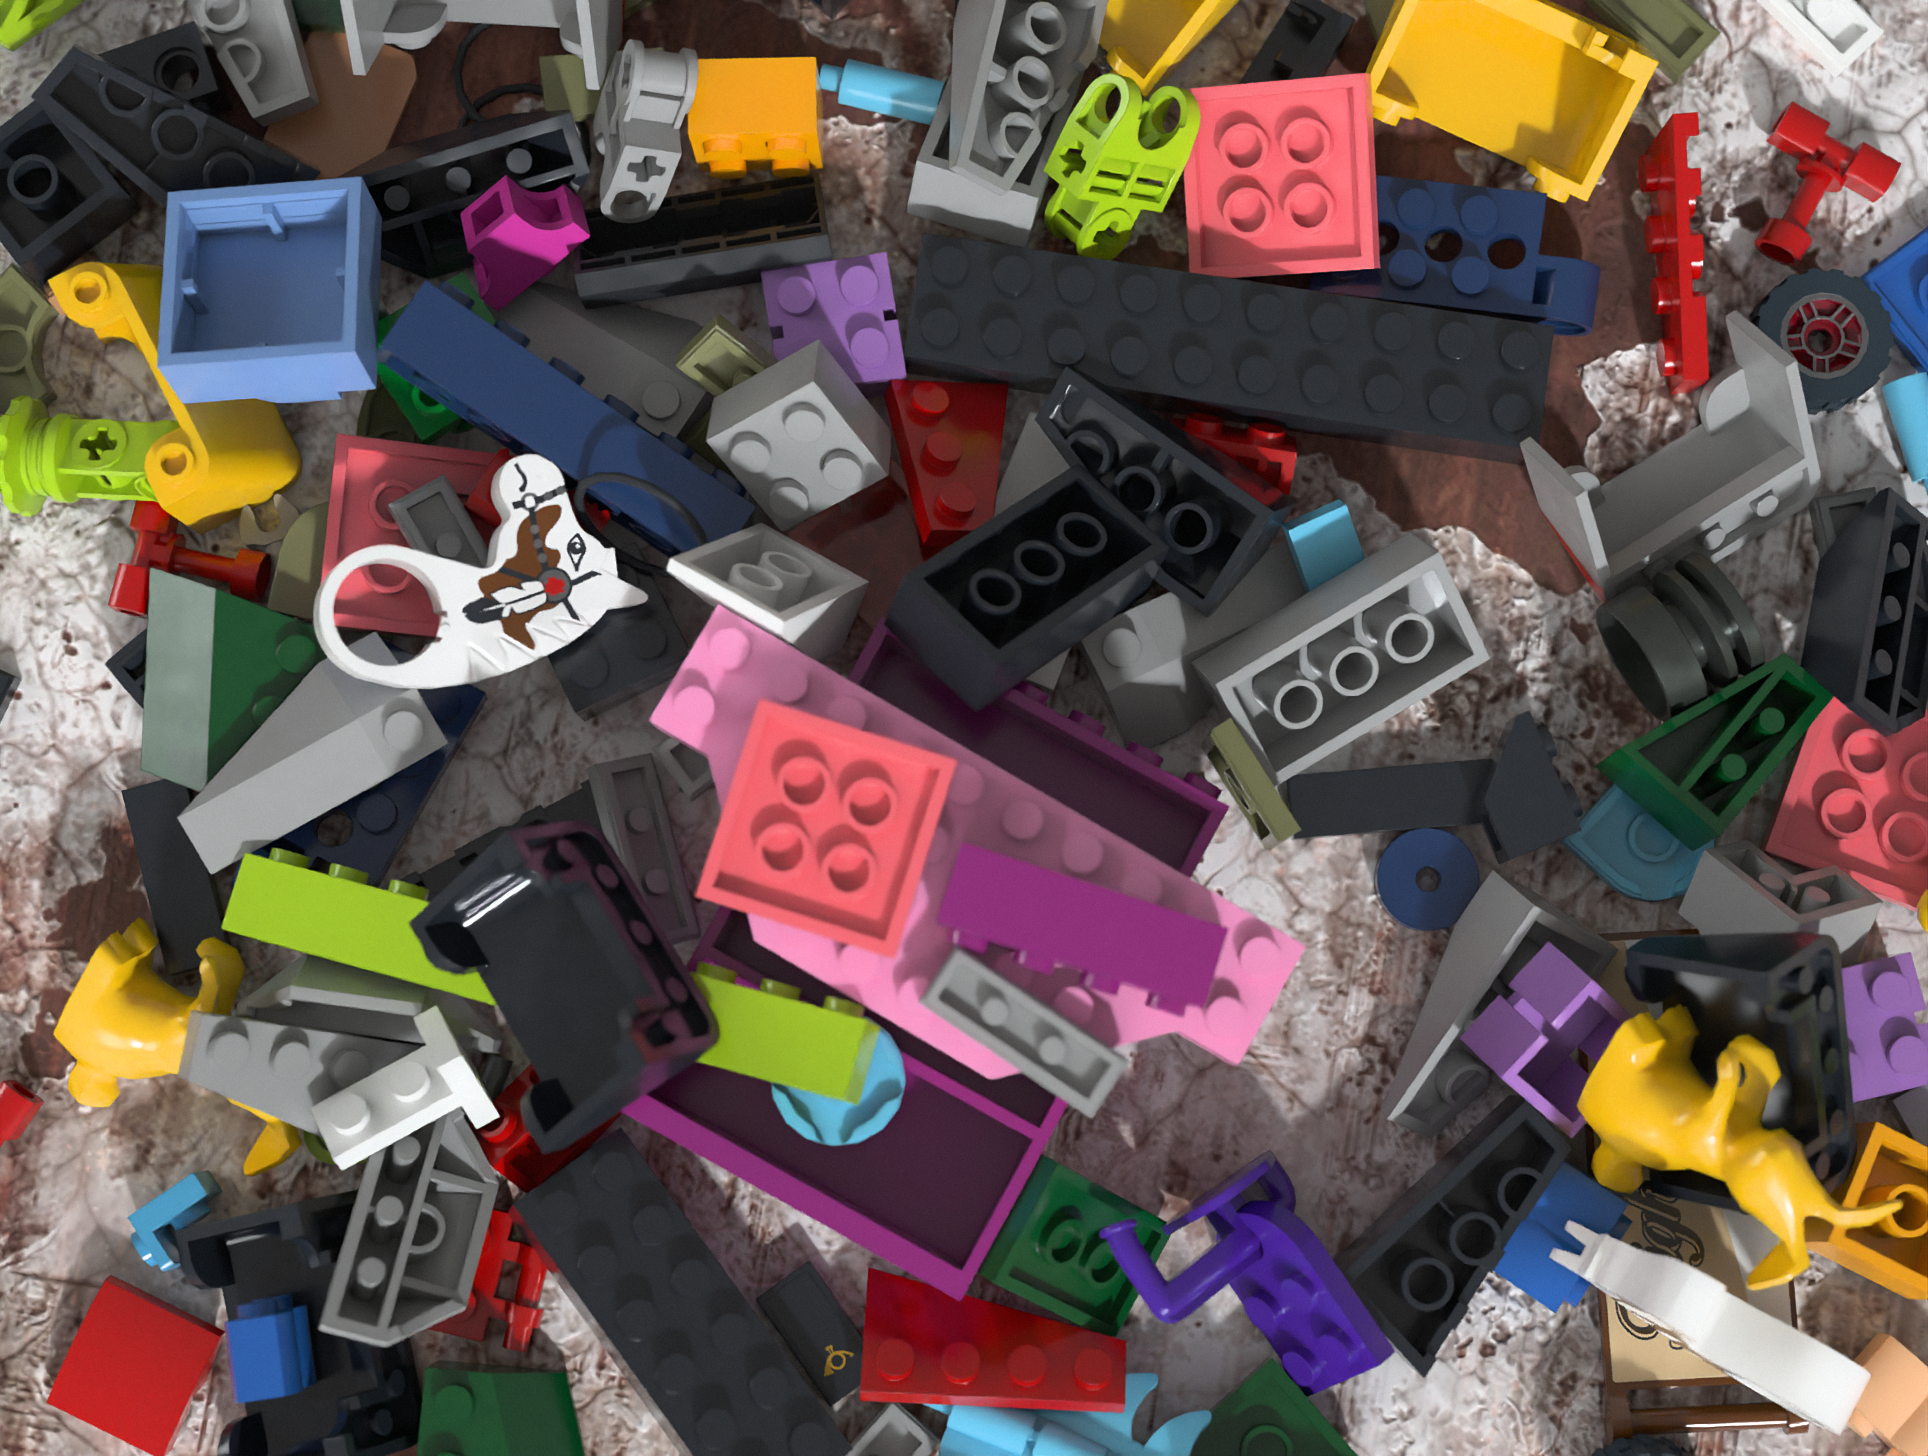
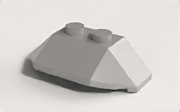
(362, 1002)
(413, 1235)

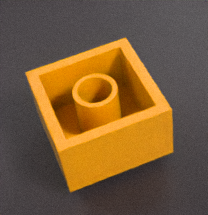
(757, 117)
(1896, 1246)

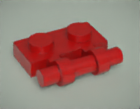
(483, 1303)

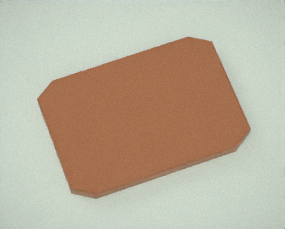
(355, 111)

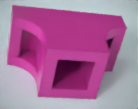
(520, 237)

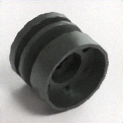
(1680, 636)

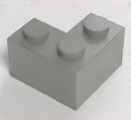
(1749, 892)

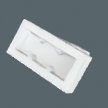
(404, 1096)

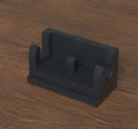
(1301, 43)

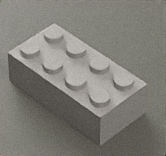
(1343, 657)

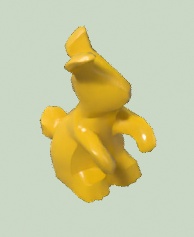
(136, 1026)
(1663, 1115)

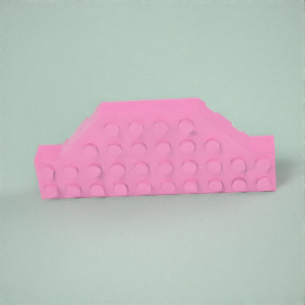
(986, 807)

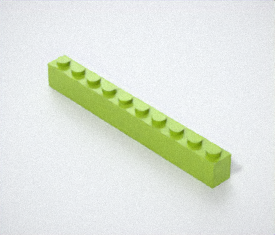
(369, 928)

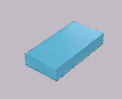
(1323, 544)

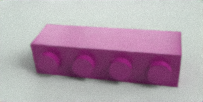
(1080, 927)

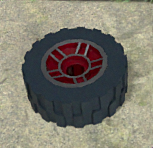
(1853, 327)

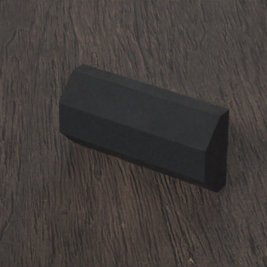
(703, 242)

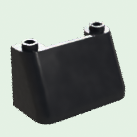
(573, 973)
(1787, 997)
(364, 1392)

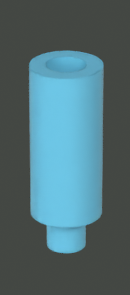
(884, 90)
(1909, 414)

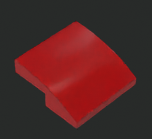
(135, 1366)

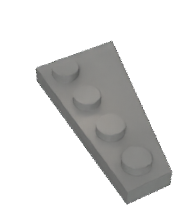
(261, 54)
(280, 1064)

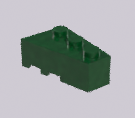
(1717, 754)

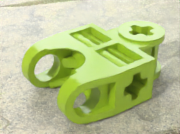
(1118, 156)

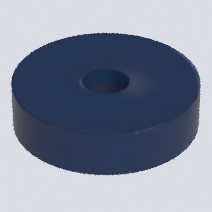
(1397, 886)

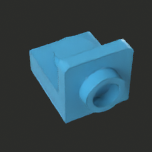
(177, 1207)

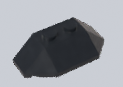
(434, 179)
(1872, 616)

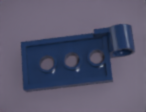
(1537, 291)
(389, 812)

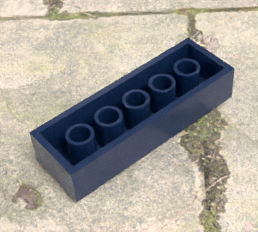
(544, 411)

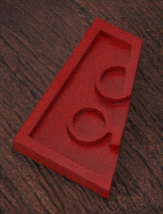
(948, 452)

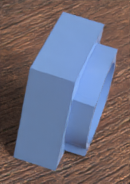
(271, 292)

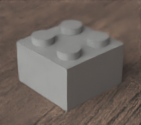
(800, 436)

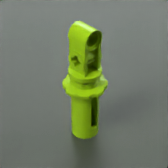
(72, 457)

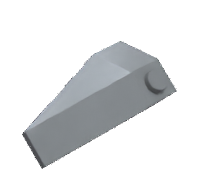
(1011, 77)
(617, 351)
(1147, 652)
(309, 756)
(1485, 952)

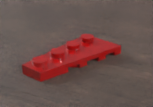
(1678, 253)
(981, 1353)

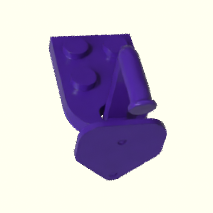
(1274, 1269)

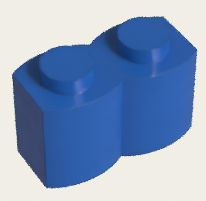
(1571, 1197)
(270, 1349)

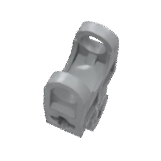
(640, 126)

